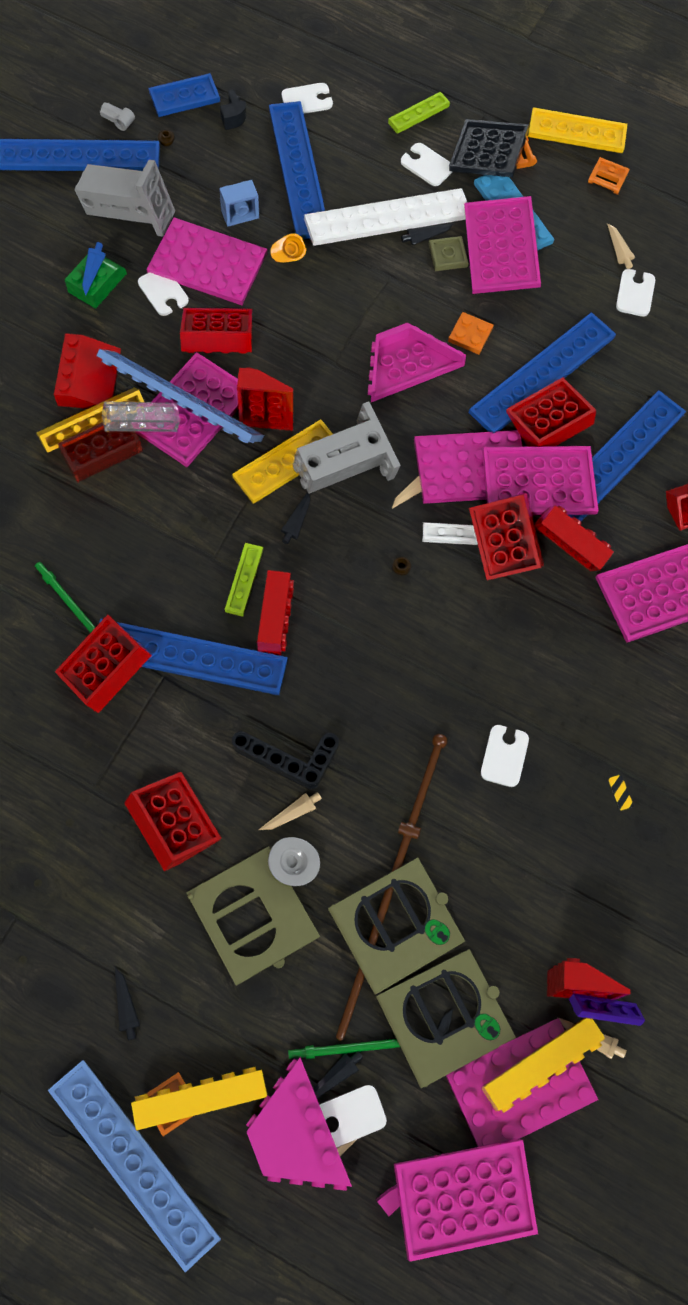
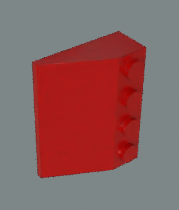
(216, 330)
(82, 375)
(264, 400)
(552, 415)
(506, 537)
(102, 664)
(171, 820)
(581, 978)

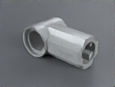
(120, 117)

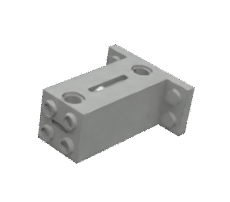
(126, 195)
(346, 454)

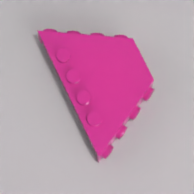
(408, 358)
(294, 1137)

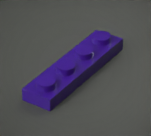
(606, 1009)

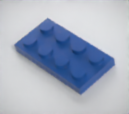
(184, 95)

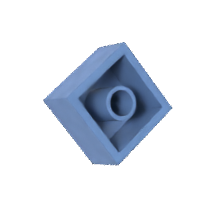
(239, 203)

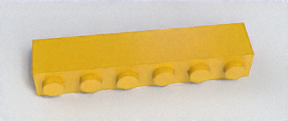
(82, 421)
(543, 1063)
(198, 1099)

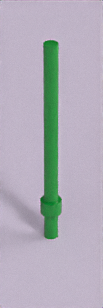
(50, 579)
(311, 1051)

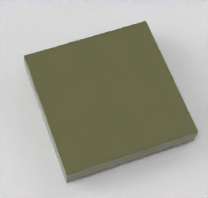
(448, 253)

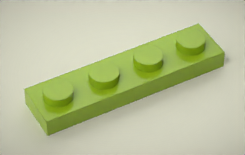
(418, 112)
(244, 579)

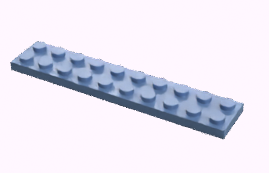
(184, 398)
(134, 1165)

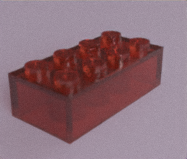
(98, 450)

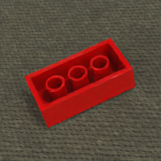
(573, 538)
(275, 613)

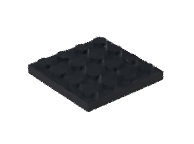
(489, 148)

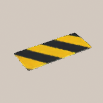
(620, 792)

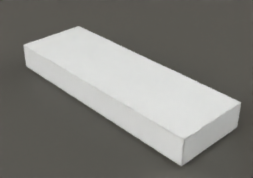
(449, 533)

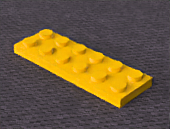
(577, 130)
(276, 466)

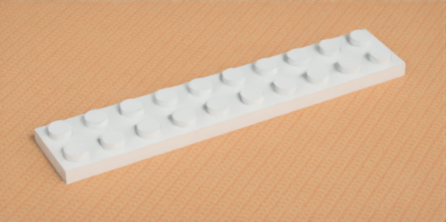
(385, 216)

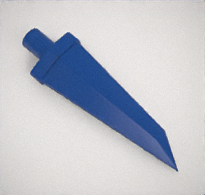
(93, 263)

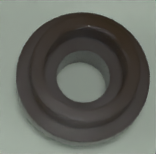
(166, 137)
(401, 561)

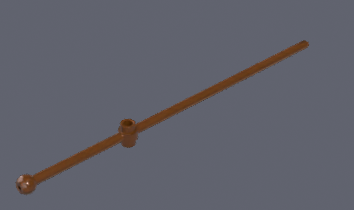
(408, 831)

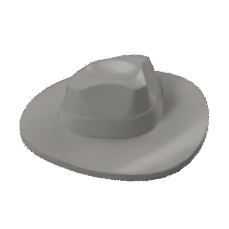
(293, 861)

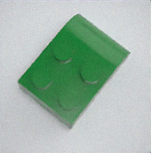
(104, 282)

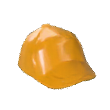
(288, 248)

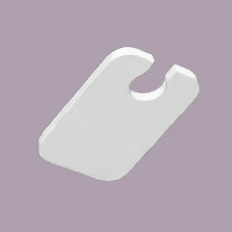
(307, 96)
(429, 166)
(161, 289)
(635, 297)
(503, 761)
(357, 1113)

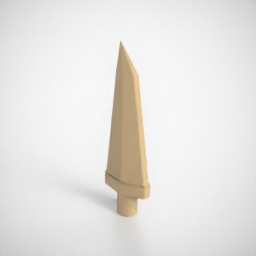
(622, 251)
(410, 491)
(298, 808)
(609, 1044)

